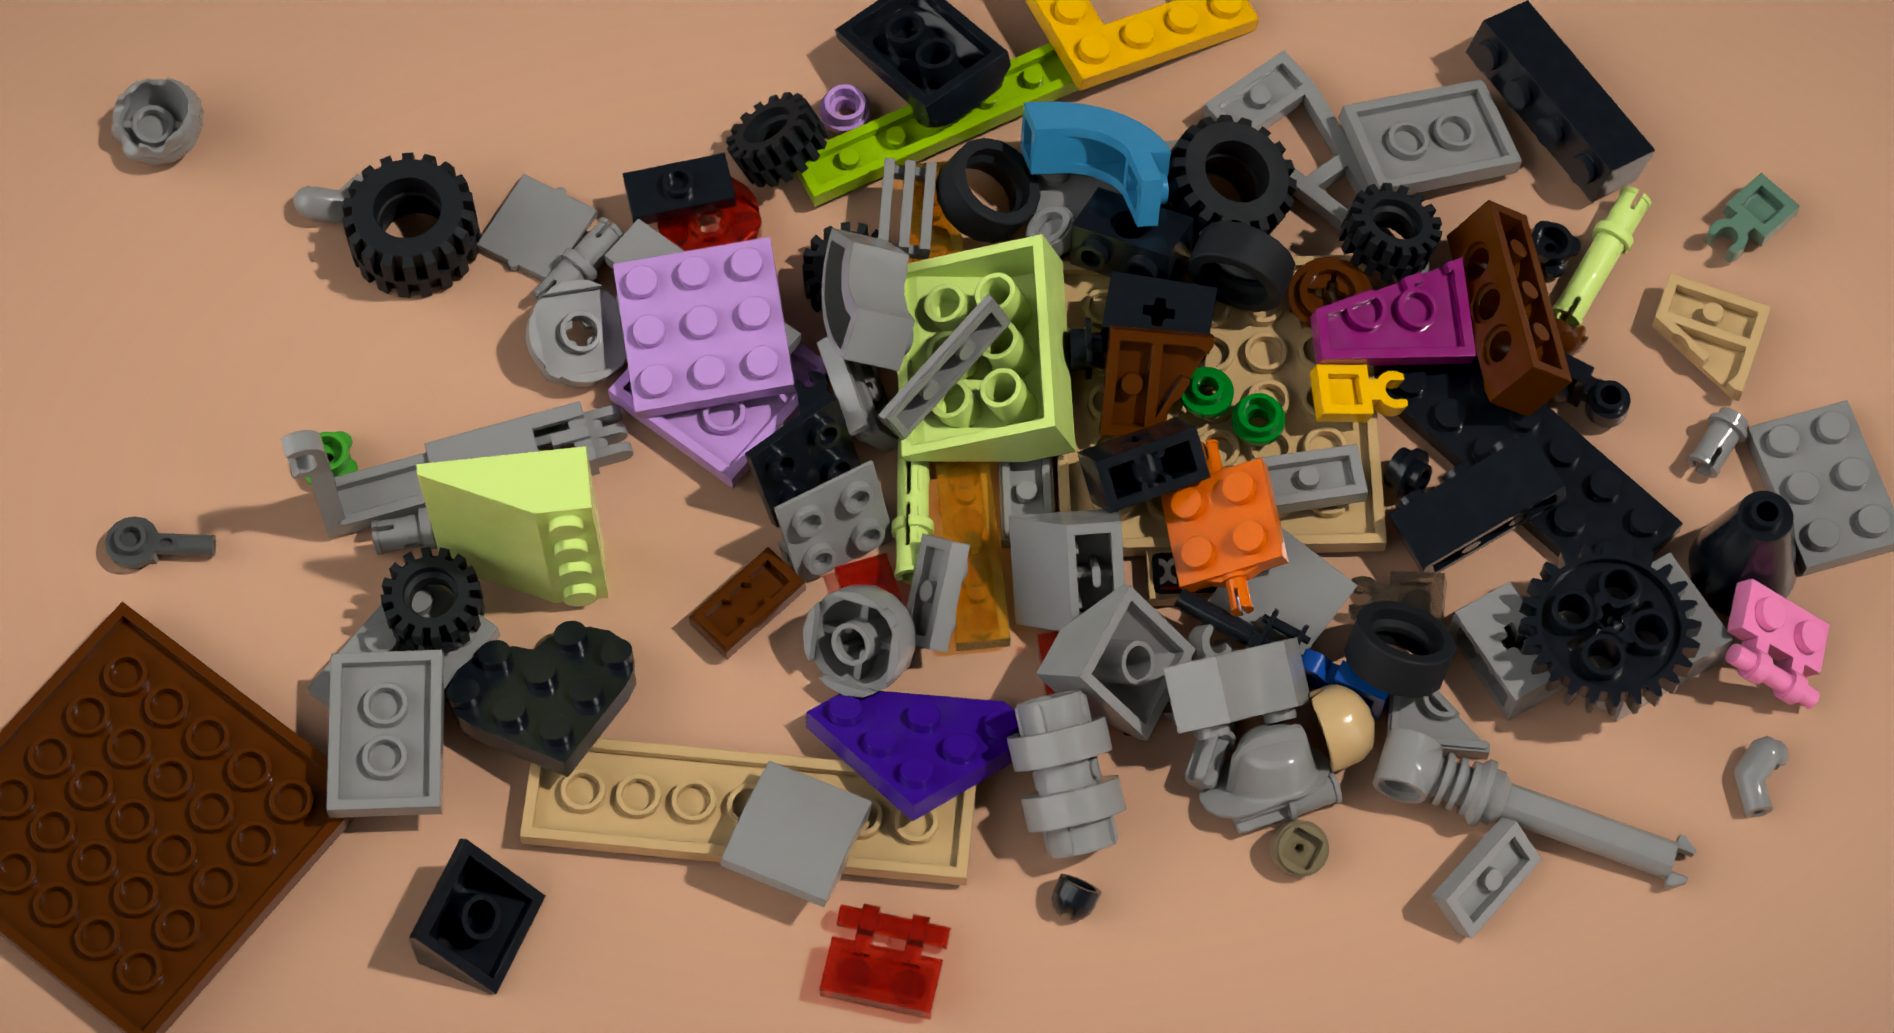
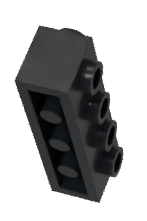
(1560, 101)

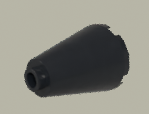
(1743, 544)

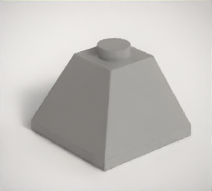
(1118, 660)

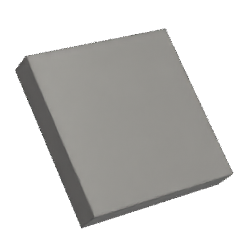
(1302, 591)

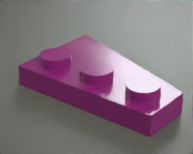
(1402, 324)

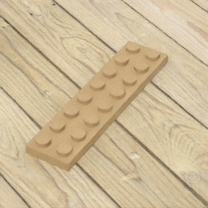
(690, 799)

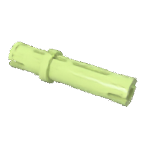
(1610, 240)
(912, 514)

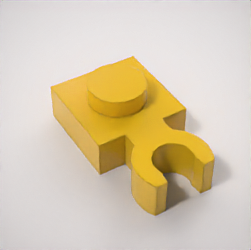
(1349, 395)

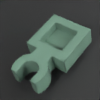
(1755, 213)

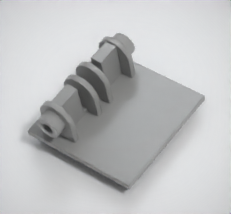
(834, 522)

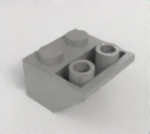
(1063, 564)

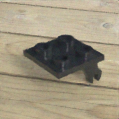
(804, 450)

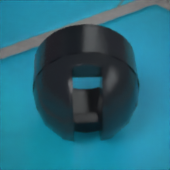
(1075, 894)

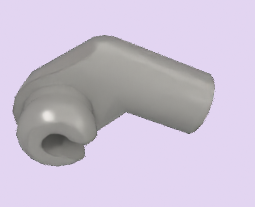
(323, 203)
(1752, 771)

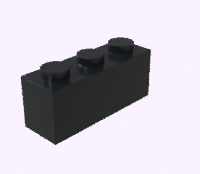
(1477, 503)

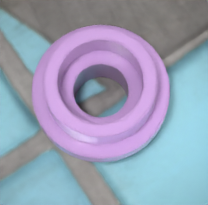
(844, 97)

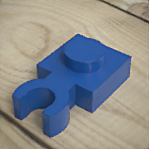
(1322, 672)

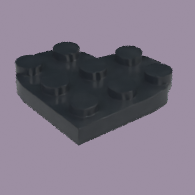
(545, 700)

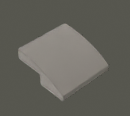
(796, 833)

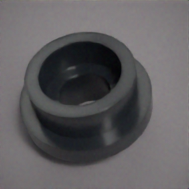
(1408, 471)

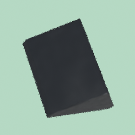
(475, 919)

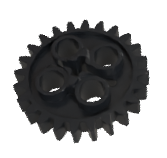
(1638, 666)

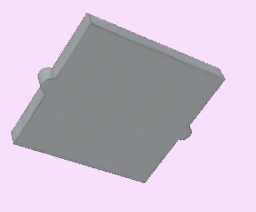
(536, 227)

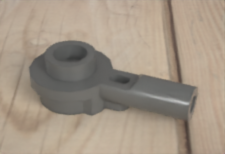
(136, 543)

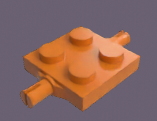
(1225, 528)

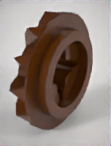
(1314, 279)

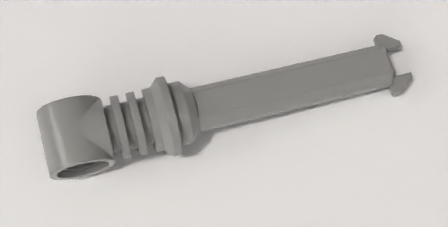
(1415, 769)

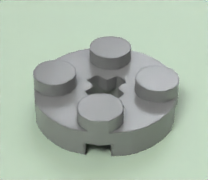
(561, 358)

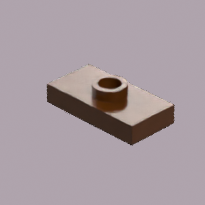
(747, 603)

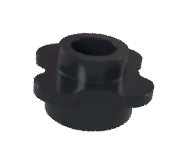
(1559, 238)
(1084, 348)

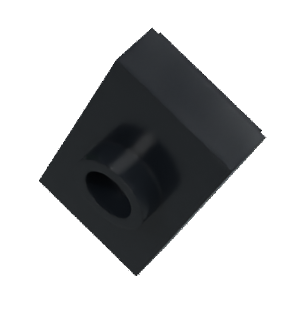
(679, 189)

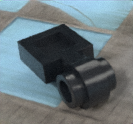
(1605, 400)

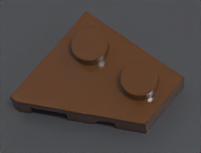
(1147, 375)

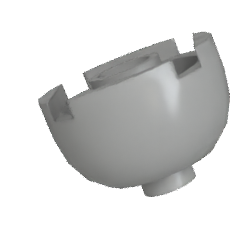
(859, 639)

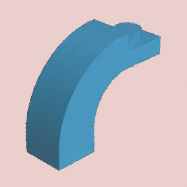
(1099, 145)

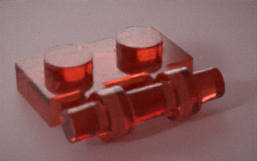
(882, 975)

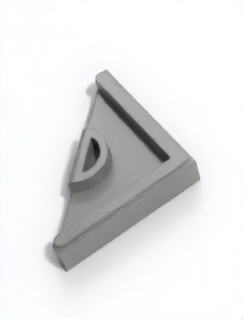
(1437, 719)

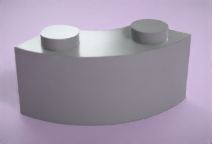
(866, 299)
(1237, 686)

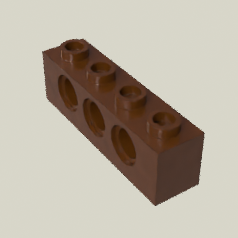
(1510, 309)

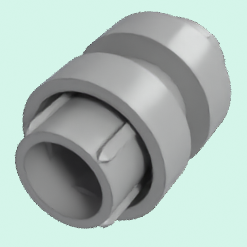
(1071, 796)

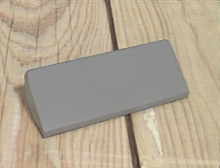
(944, 368)

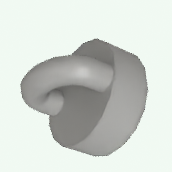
(1055, 225)

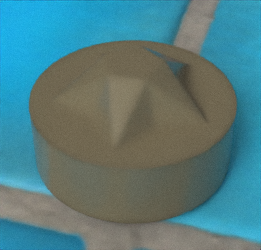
(1299, 848)

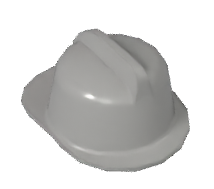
(1265, 771)

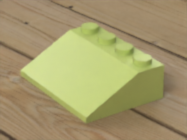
(1019, 390)
(522, 521)

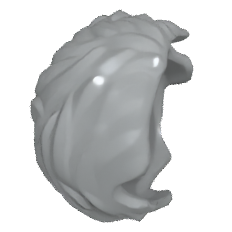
(157, 120)

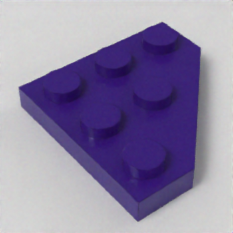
(917, 745)

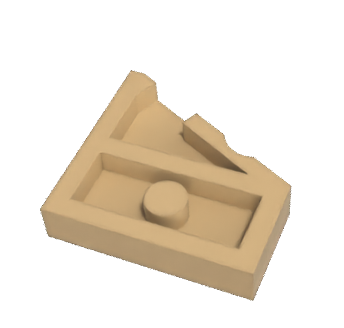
(1712, 330)

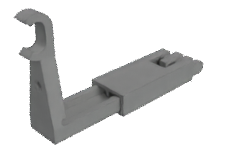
(393, 488)

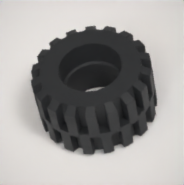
(1241, 157)
(405, 189)

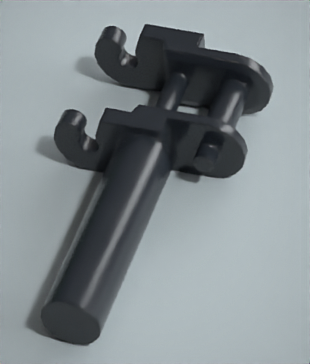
(1233, 625)

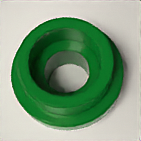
(1208, 406)
(1258, 406)

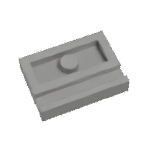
(859, 397)

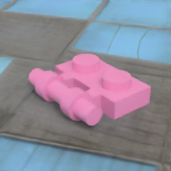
(1776, 630)

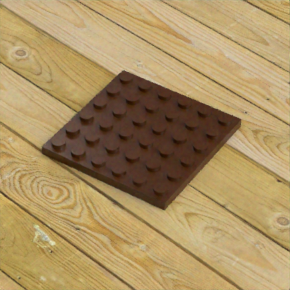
(149, 823)

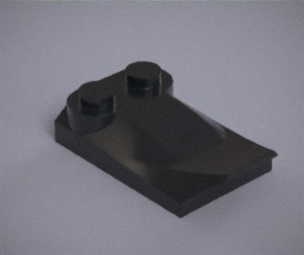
(927, 56)

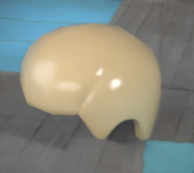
(1344, 724)

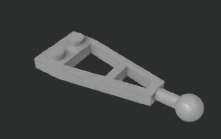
(1269, 96)

